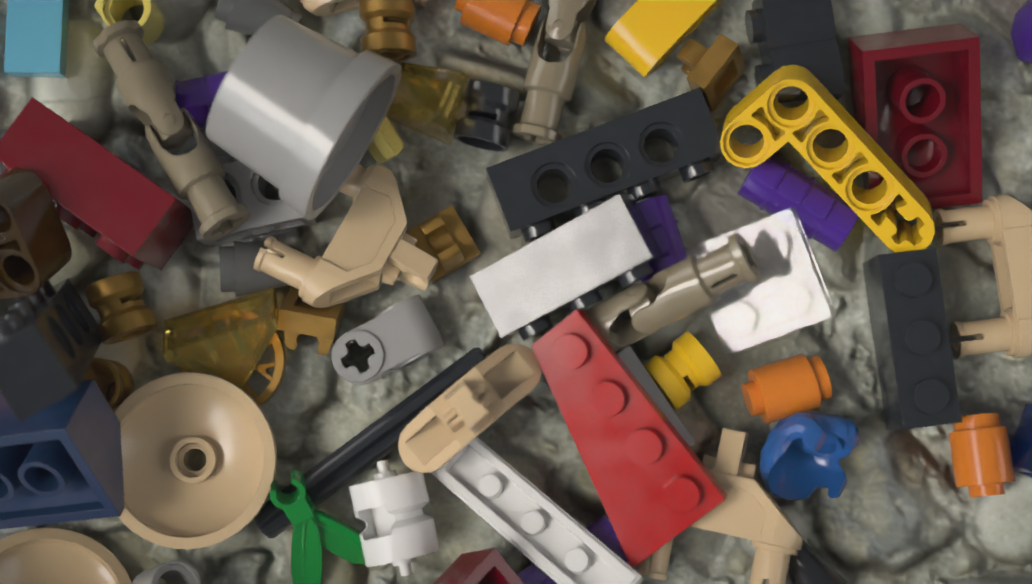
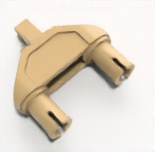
(1008, 230)
(364, 251)
(469, 407)
(745, 513)

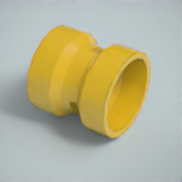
(682, 370)

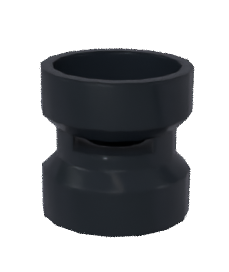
(487, 116)

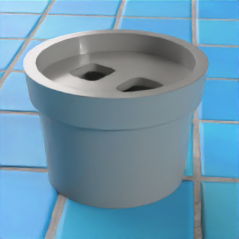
(301, 111)

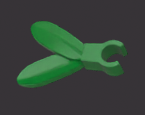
(311, 531)

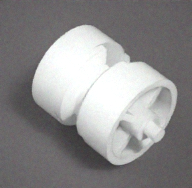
(394, 518)

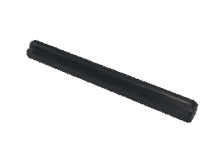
(366, 446)

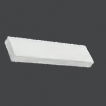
(531, 519)

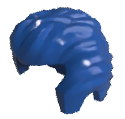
(806, 453)

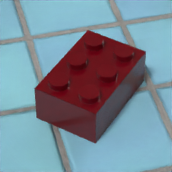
(96, 188)

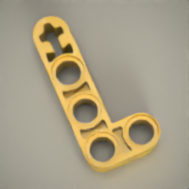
(656, 29)
(835, 165)

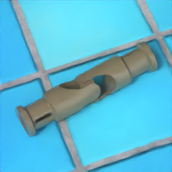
(553, 83)
(152, 99)
(673, 293)

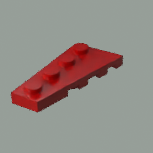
(630, 448)

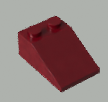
(923, 107)

